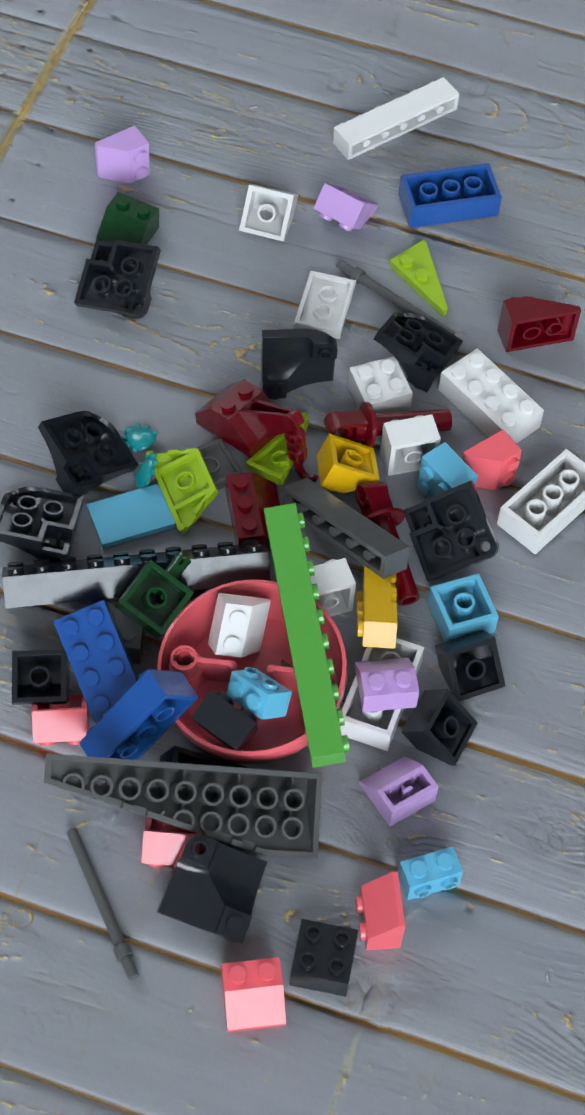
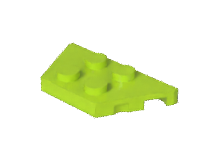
(185, 485)

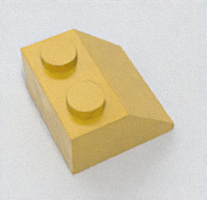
(345, 464)

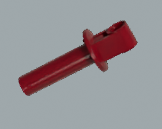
(365, 425)
(378, 508)

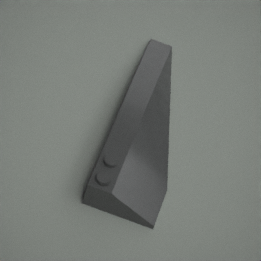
(239, 806)

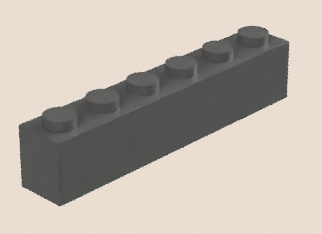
(347, 528)

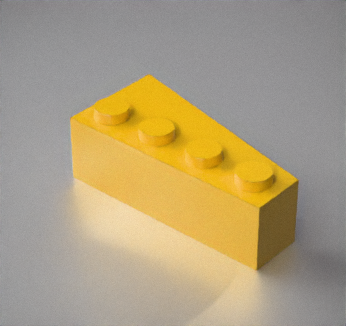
(377, 610)

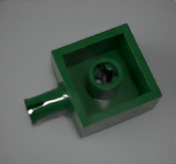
(170, 595)

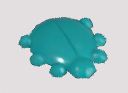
(139, 437)
(145, 471)

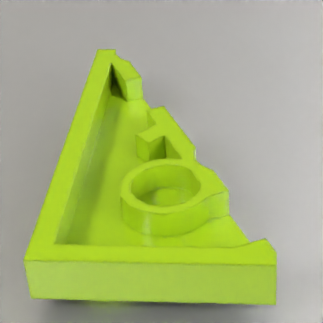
(418, 270)
(271, 460)

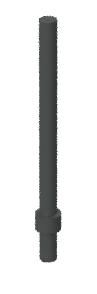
(359, 275)
(122, 950)

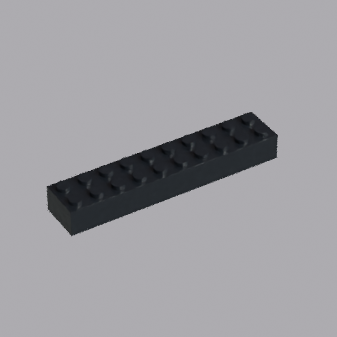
(110, 576)

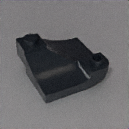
(118, 278)
(419, 346)
(295, 359)
(85, 451)
(40, 521)
(450, 531)
(213, 888)

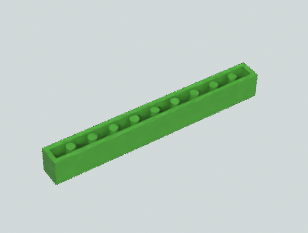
(304, 636)

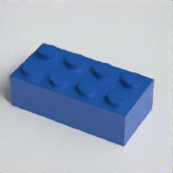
(449, 195)
(97, 656)
(140, 716)

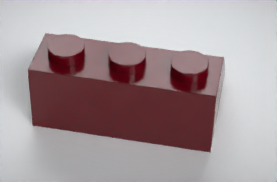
(246, 499)

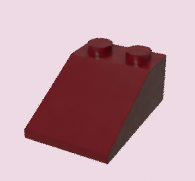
(536, 322)

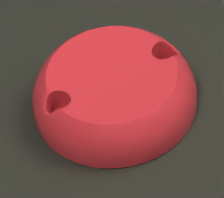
(187, 651)

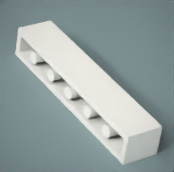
(395, 118)

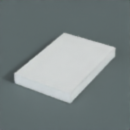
(325, 303)

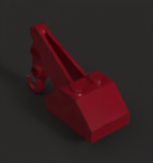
(249, 421)

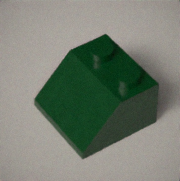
(128, 220)

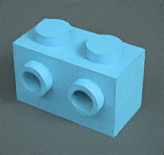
(259, 693)
(430, 873)

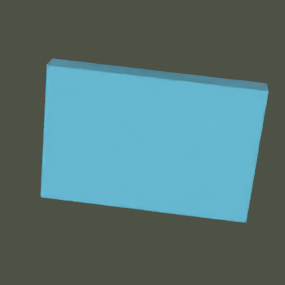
(130, 516)

